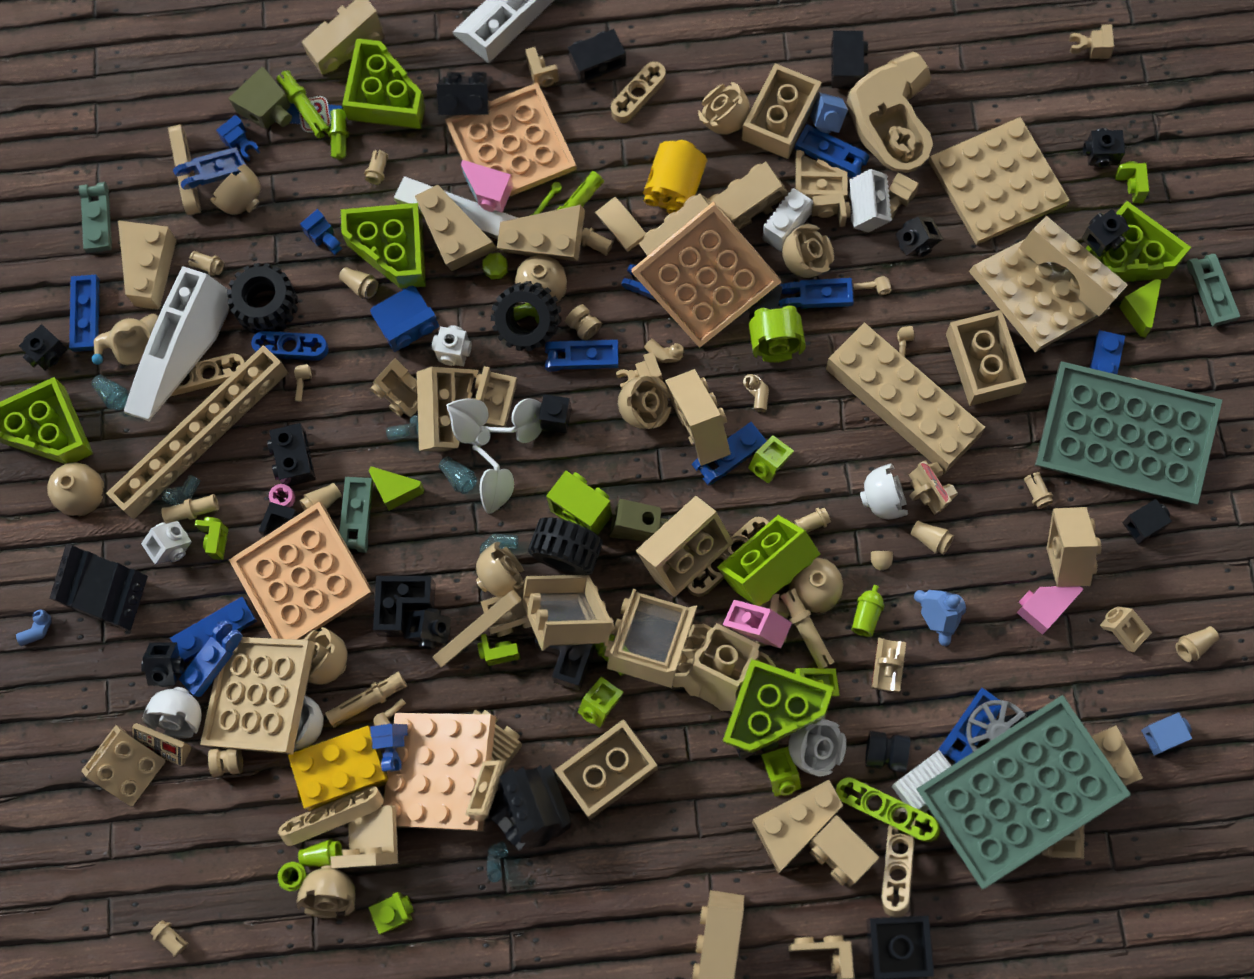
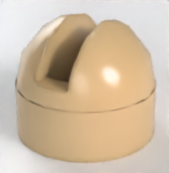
(881, 559)

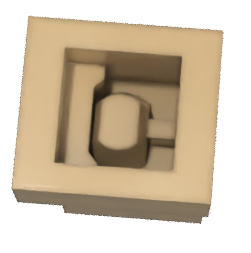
(1099, 44)
(901, 191)
(647, 367)

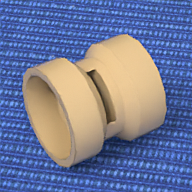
(583, 322)
(225, 761)

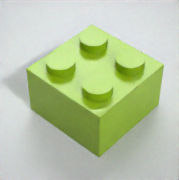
(579, 503)

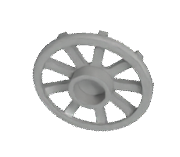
(995, 727)

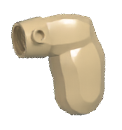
(885, 116)

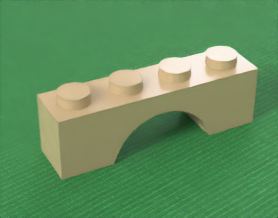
(1096, 281)

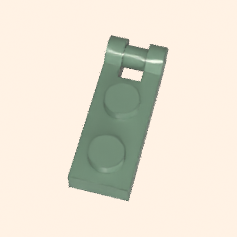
(95, 218)
(1213, 290)
(356, 512)

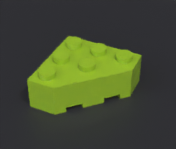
(381, 89)
(388, 240)
(1148, 251)
(44, 423)
(774, 706)

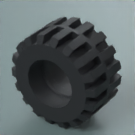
(253, 282)
(506, 323)
(565, 546)

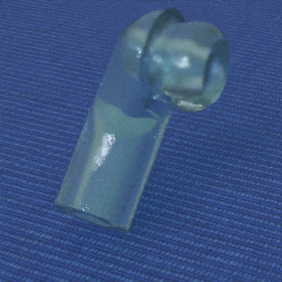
(403, 431)
(178, 494)
(509, 541)
(493, 866)

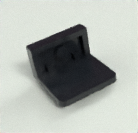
(464, 94)

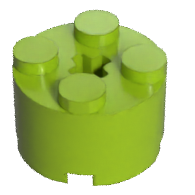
(776, 334)

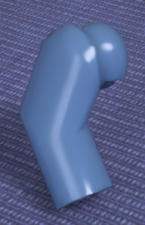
(38, 630)

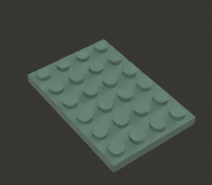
(1128, 433)
(1022, 792)

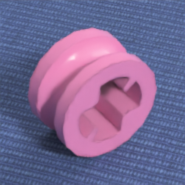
(287, 490)

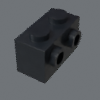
(597, 56)
(848, 58)
(291, 455)

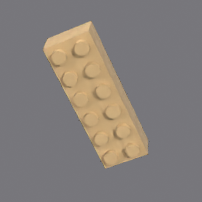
(904, 397)

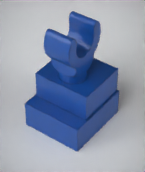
(233, 135)
(320, 231)
(389, 738)

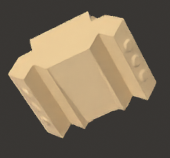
(716, 664)

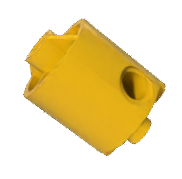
(674, 175)

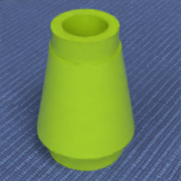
(320, 853)
(287, 873)

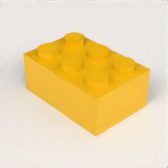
(337, 768)

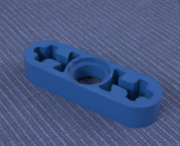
(282, 337)

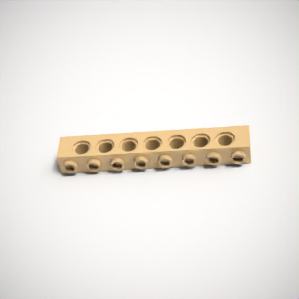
(197, 432)

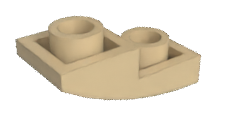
(621, 224)

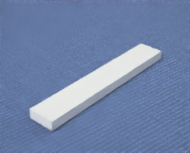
(487, 221)

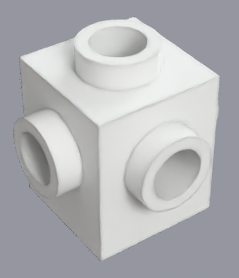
(451, 345)
(166, 542)

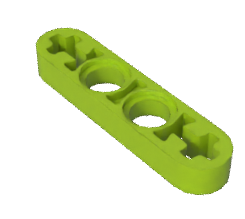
(887, 810)

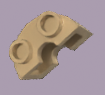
(398, 388)

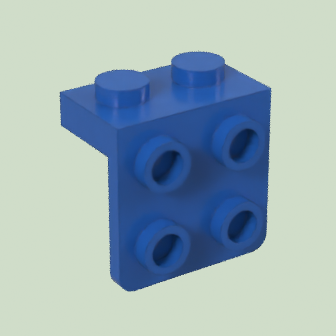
(404, 318)

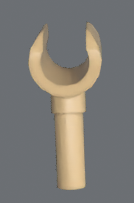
(881, 283)
(903, 335)
(301, 373)
(382, 718)

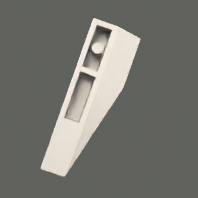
(498, 24)
(178, 340)

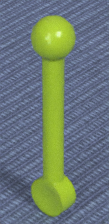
(556, 188)

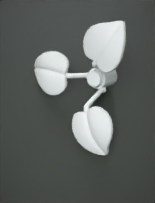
(467, 426)

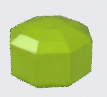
(495, 265)

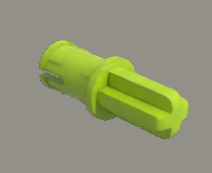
(338, 134)

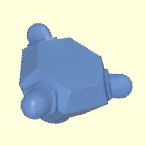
(941, 612)

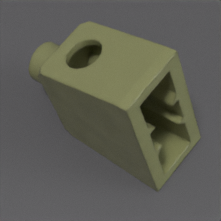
(261, 101)
(629, 521)

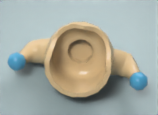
(126, 339)

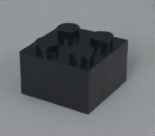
(900, 947)

